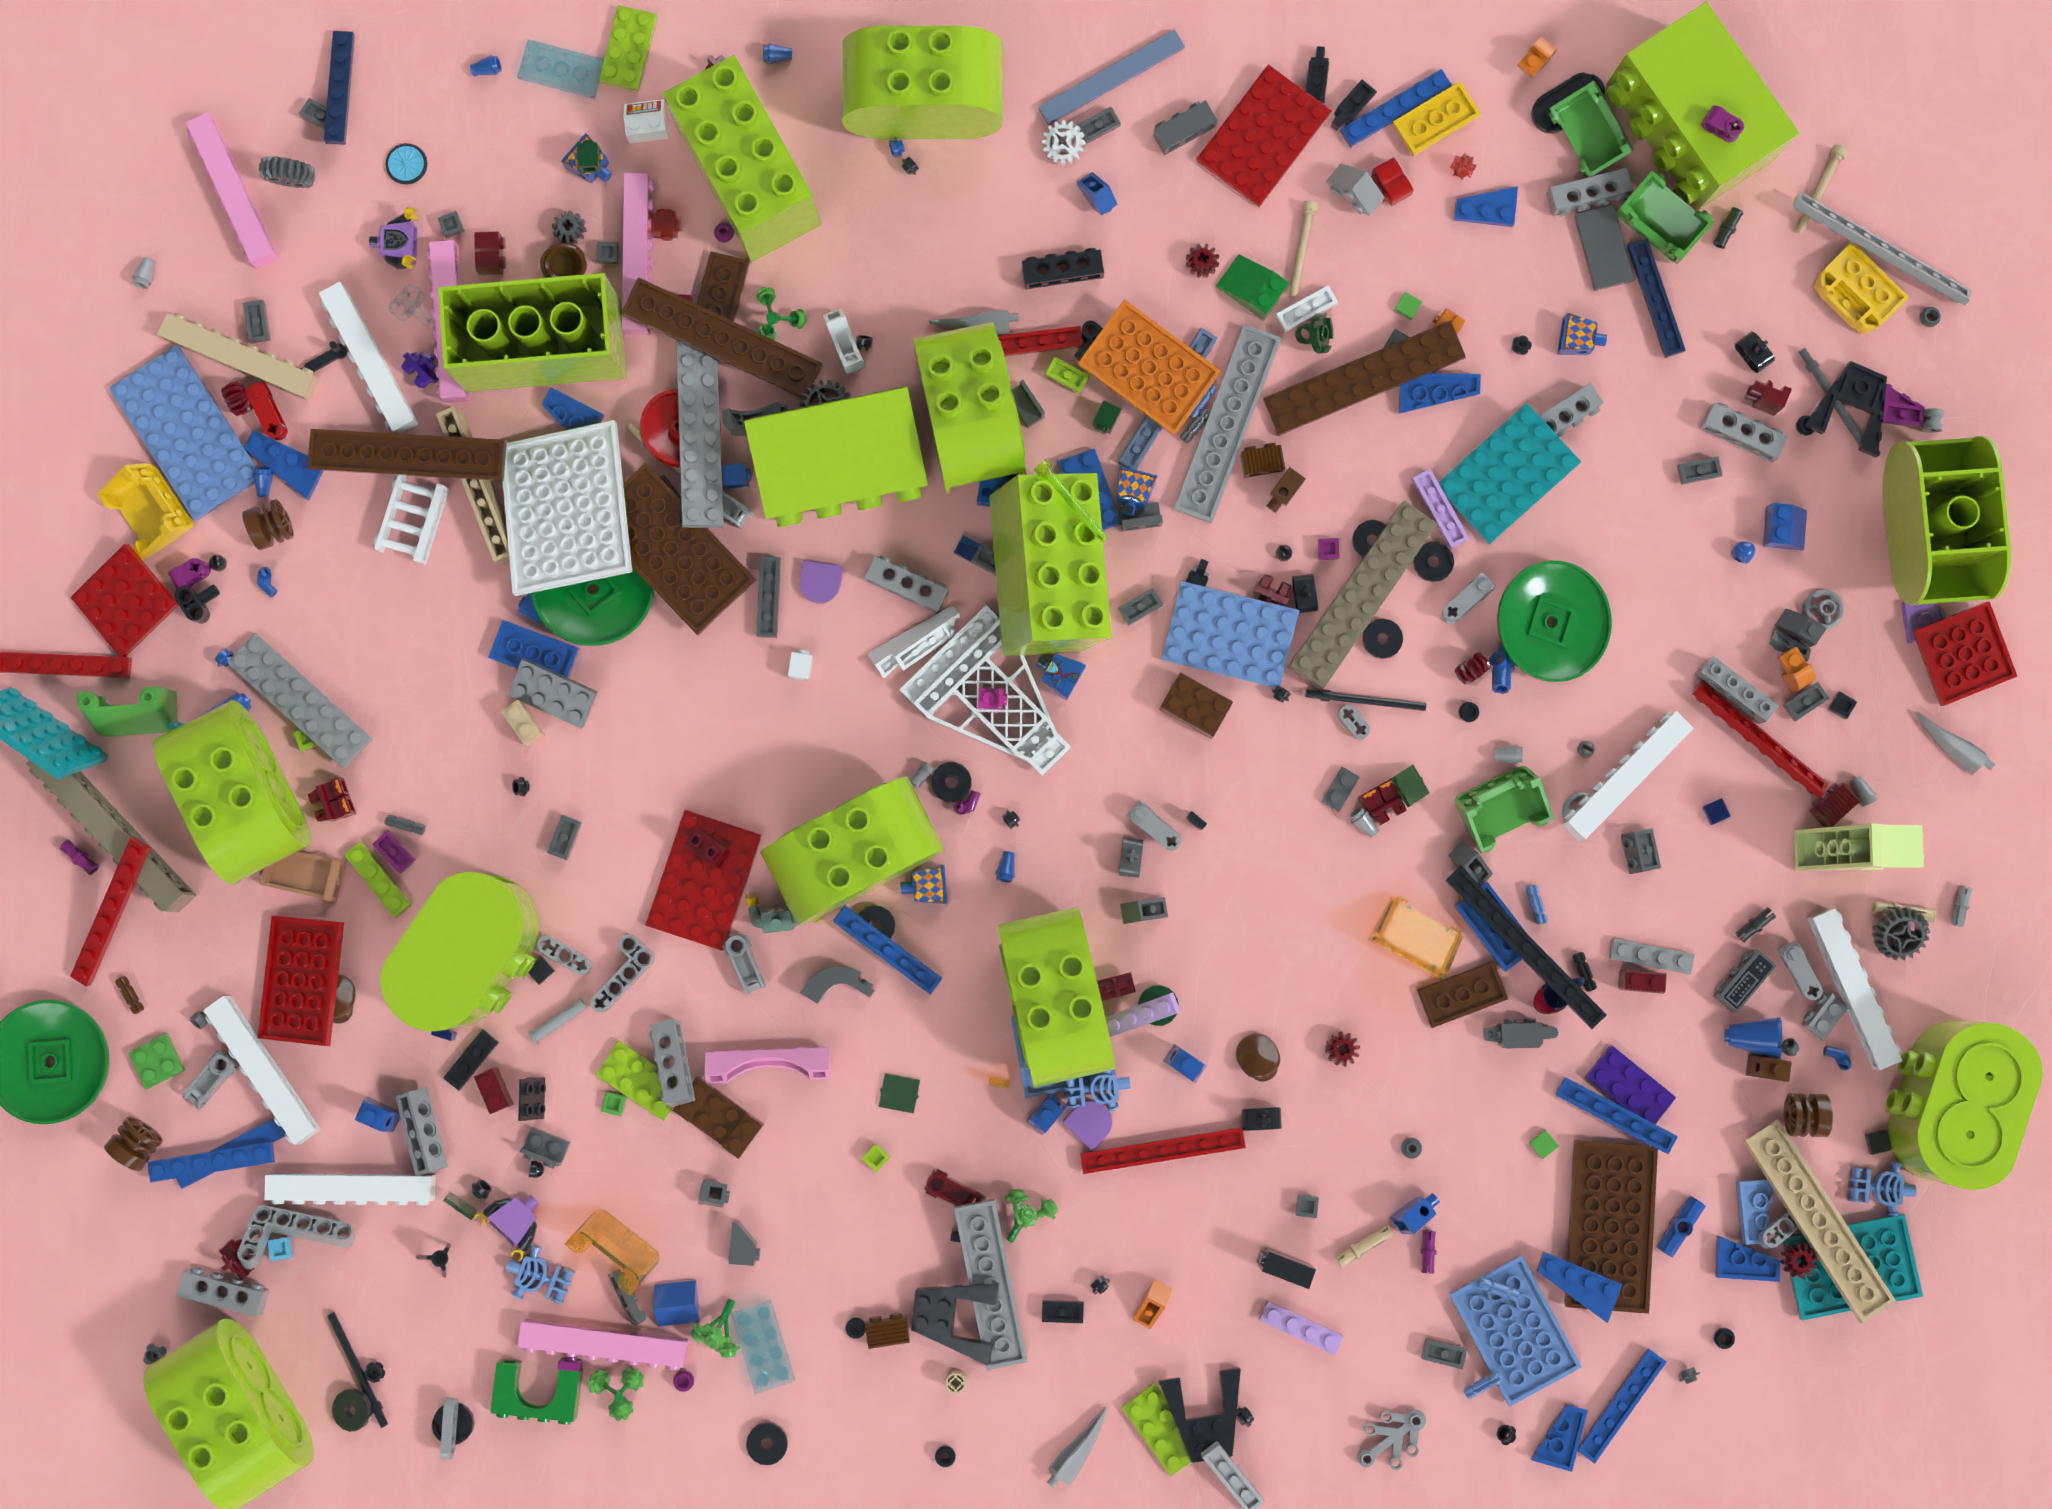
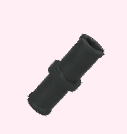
(1728, 228)
(1755, 925)

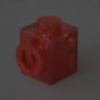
(665, 224)

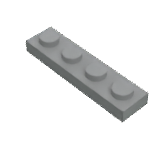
(1651, 956)
(1232, 1476)

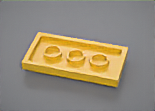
(1436, 119)

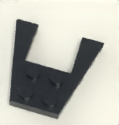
(1862, 390)
(935, 1316)
(1204, 1431)

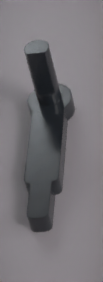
(337, 351)

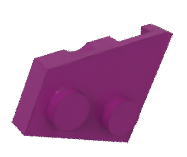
(1901, 410)

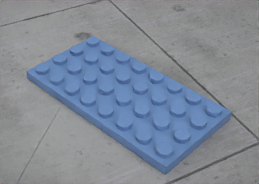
(185, 432)

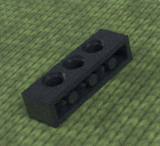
(1034, 279)

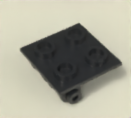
(531, 1098)

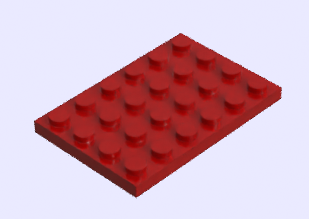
(1263, 135)
(693, 895)
(300, 980)

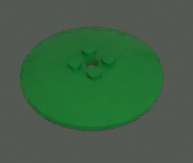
(1579, 616)
(597, 617)
(81, 1055)

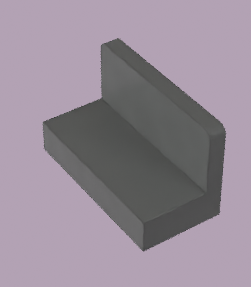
(1027, 405)
(1142, 519)

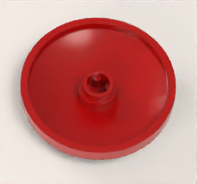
(661, 428)

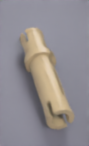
(1879, 908)
(1362, 1247)

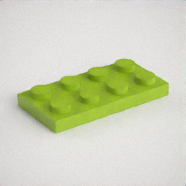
(628, 48)
(635, 1078)
(1156, 1425)

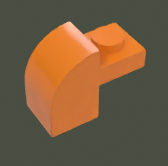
(1537, 57)
(1797, 671)

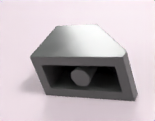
(1800, 627)
(1471, 862)
(1144, 910)
(742, 1246)

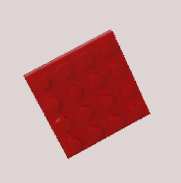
(124, 600)
(1964, 653)

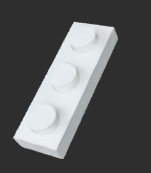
(1306, 308)

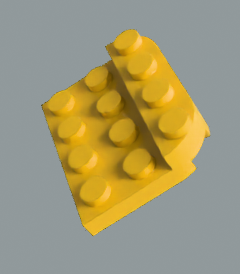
(1859, 290)

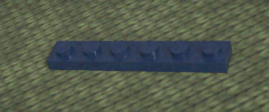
(339, 87)
(1656, 298)

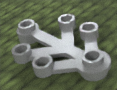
(1394, 1437)

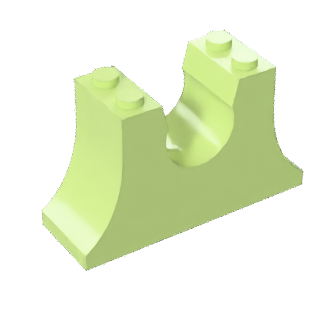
(1859, 847)

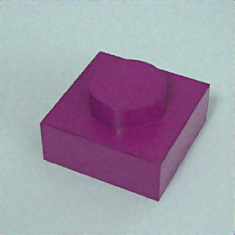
(1328, 549)
(570, 1364)

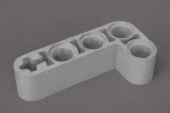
(620, 977)

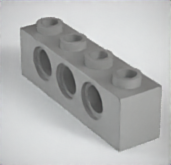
(1618, 180)
(1586, 397)
(1714, 425)
(933, 602)
(1736, 690)
(683, 1091)
(421, 1131)
(190, 1289)

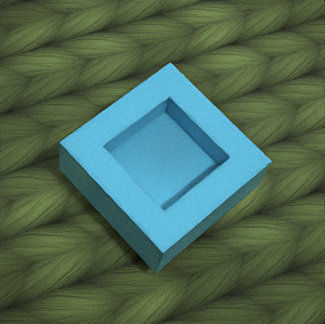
(280, 1248)

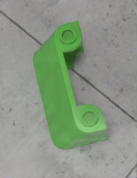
(1591, 129)
(1664, 218)
(152, 715)
(1503, 806)

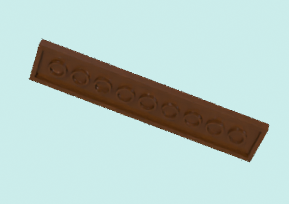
(721, 338)
(1364, 378)
(407, 454)

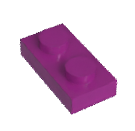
(394, 852)

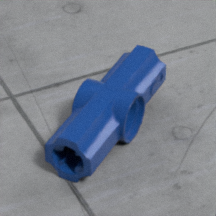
(1689, 1215)

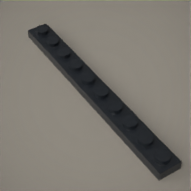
(1525, 947)

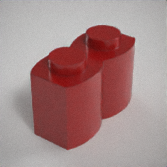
(1392, 182)

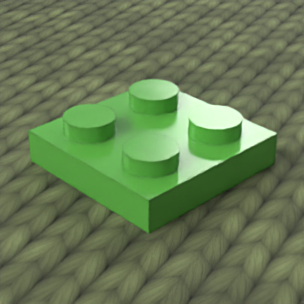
(156, 1061)

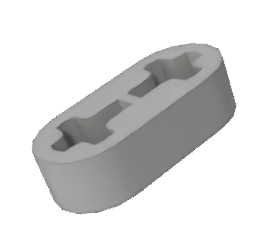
(1358, 719)

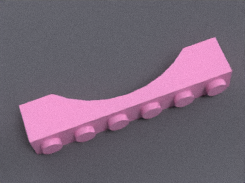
(725, 1066)

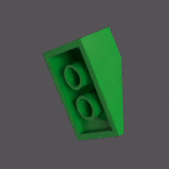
(1253, 286)

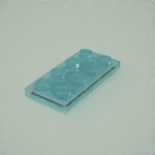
(560, 69)
(763, 1346)

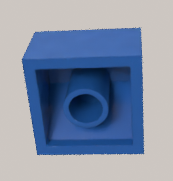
(1785, 526)

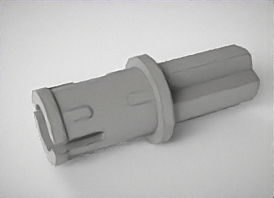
(1961, 906)

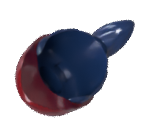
(1548, 1002)

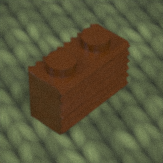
(1262, 460)
(887, 1331)

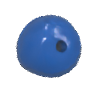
(1743, 552)

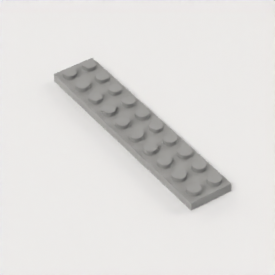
(1227, 423)
(699, 438)

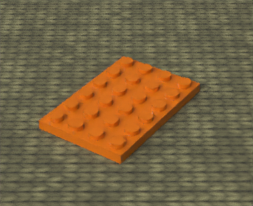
(1149, 367)

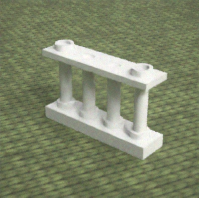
(426, 532)

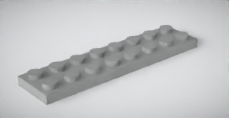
(299, 701)
(988, 1264)

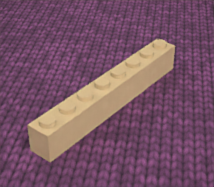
(237, 356)
(479, 492)

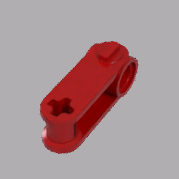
(266, 410)

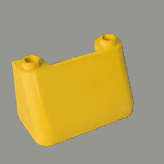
(147, 506)

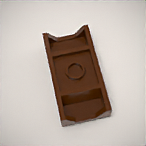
(720, 1118)

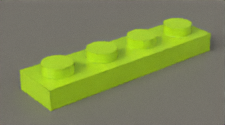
(378, 879)

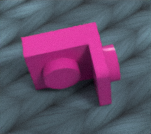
(992, 699)

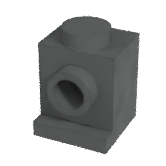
(709, 1187)

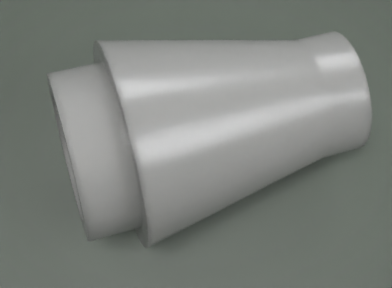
(143, 275)
(1509, 754)
(1863, 791)
(1363, 820)

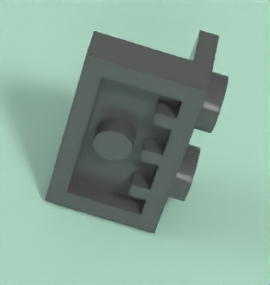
(1641, 851)
(545, 1147)

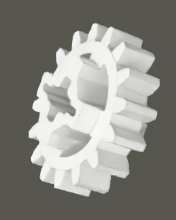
(1058, 148)

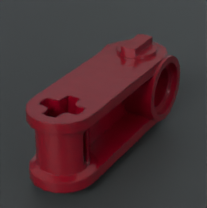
(952, 1190)

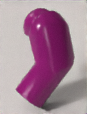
(969, 805)

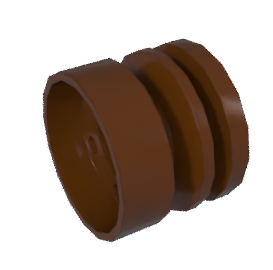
(265, 525)
(1808, 1115)
(133, 1143)

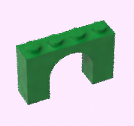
(509, 1401)

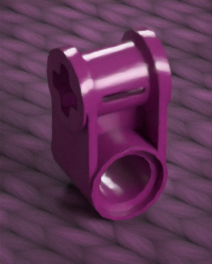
(1720, 122)
(187, 573)

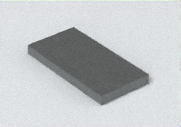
(1604, 247)

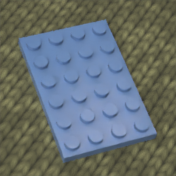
(1230, 634)
(1516, 1336)

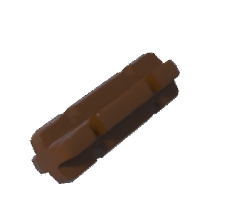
(129, 995)

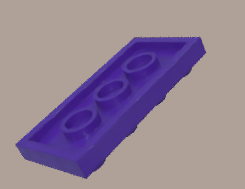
(1630, 1085)

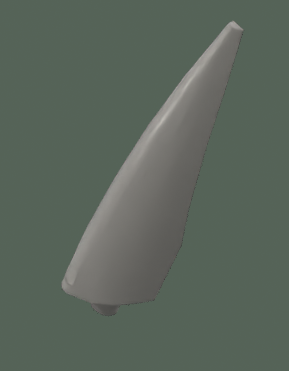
(999, 318)
(1959, 749)
(1073, 1457)

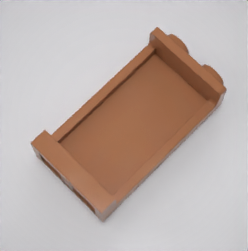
(305, 875)

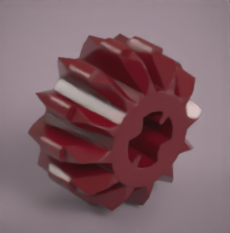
(1206, 255)
(235, 398)
(1472, 668)
(1340, 1042)
(1802, 1252)

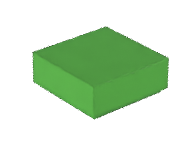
(1408, 306)
(613, 1103)
(1543, 1144)

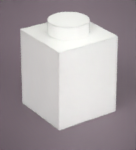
(800, 665)

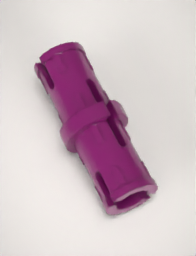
(79, 857)
(1428, 1251)

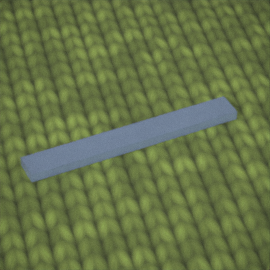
(1111, 77)
(1149, 429)

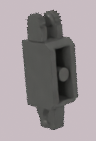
(1519, 1035)

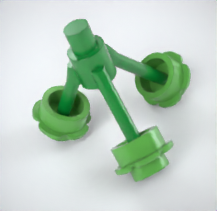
(796, 318)

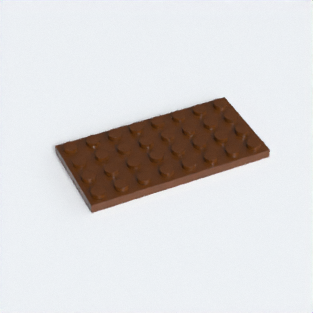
(679, 562)
(1614, 1218)

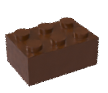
(1196, 705)

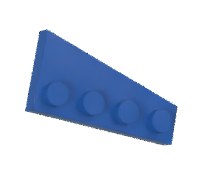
(1437, 389)
(285, 463)
(1586, 1287)

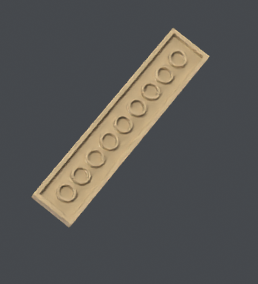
(1819, 1221)

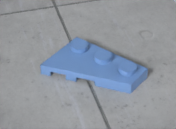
(1754, 1206)

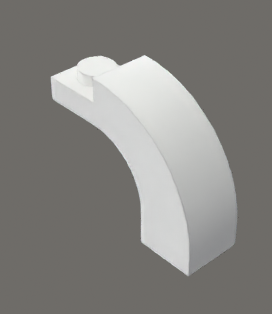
(844, 341)

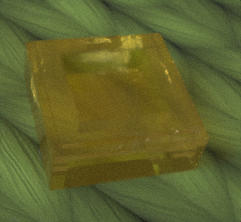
(999, 1082)

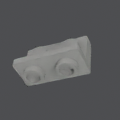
(1824, 1015)

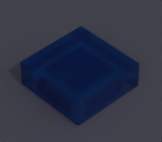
(966, 548)
(1716, 811)
(445, 1034)

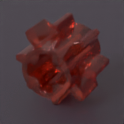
(1463, 166)

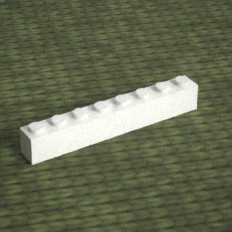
(368, 359)
(1627, 776)
(1854, 989)
(262, 1070)
(350, 1187)

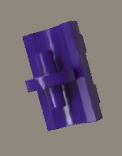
(422, 365)

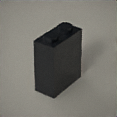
(1286, 1267)

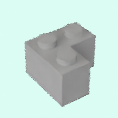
(1356, 187)

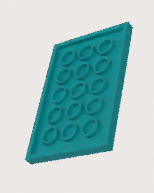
(1508, 473)
(44, 738)
(1888, 1249)

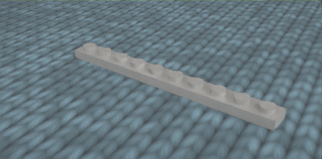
(1882, 248)

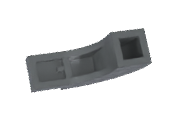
(735, 419)
(825, 979)

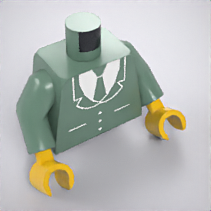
(770, 917)

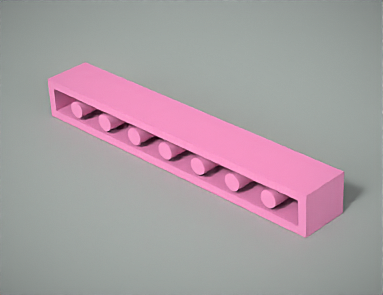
(232, 190)
(636, 240)
(444, 272)
(603, 1343)

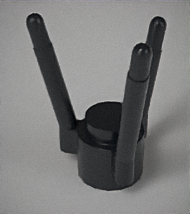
(438, 1259)

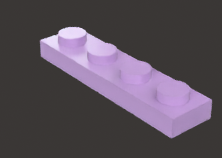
(1440, 508)
(1142, 1014)
(1301, 1327)

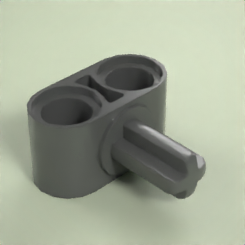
(1131, 857)

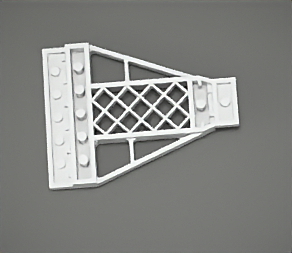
(958, 663)

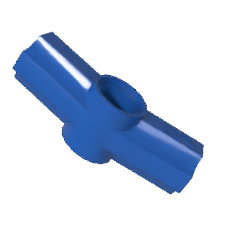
(1501, 671)

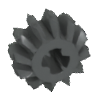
(564, 222)

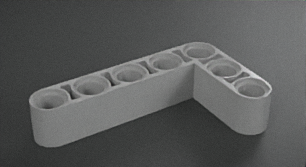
(291, 1228)

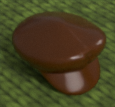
(563, 260)
(344, 1000)
(1258, 1057)

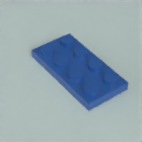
(1089, 463)
(518, 643)
(1489, 938)

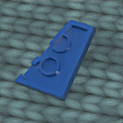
(1488, 208)
(570, 412)
(1740, 1262)
(1562, 1439)

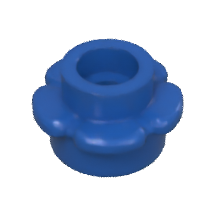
(896, 147)
(223, 658)

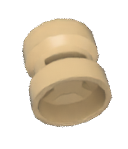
(953, 1379)

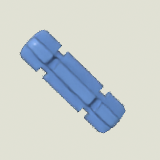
(1203, 401)
(1536, 904)
(1499, 1289)
(1483, 1384)

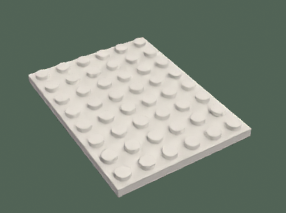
(565, 508)

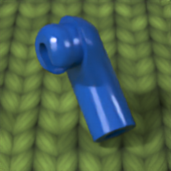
(264, 581)
(1840, 1057)

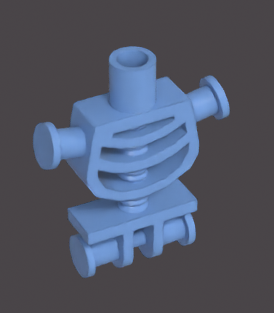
(1076, 1089)
(1891, 1187)
(525, 1269)

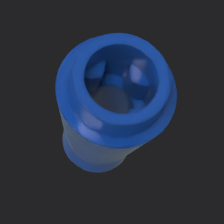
(775, 53)
(487, 66)
(263, 479)
(1006, 867)

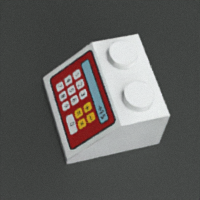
(645, 121)

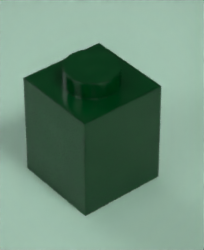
(589, 157)
(1106, 417)

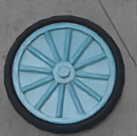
(406, 164)

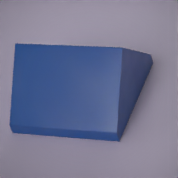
(676, 1303)

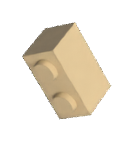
(522, 722)

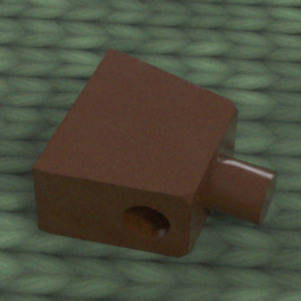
(1291, 482)
(1769, 1068)

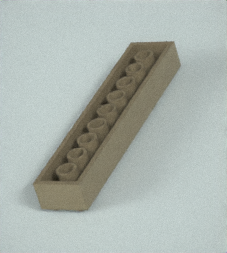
(1362, 595)
(113, 833)

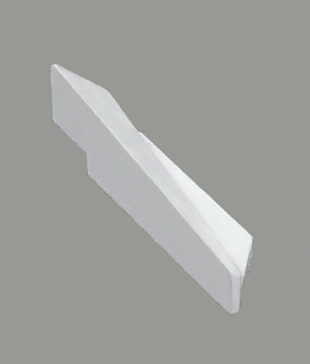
(914, 643)

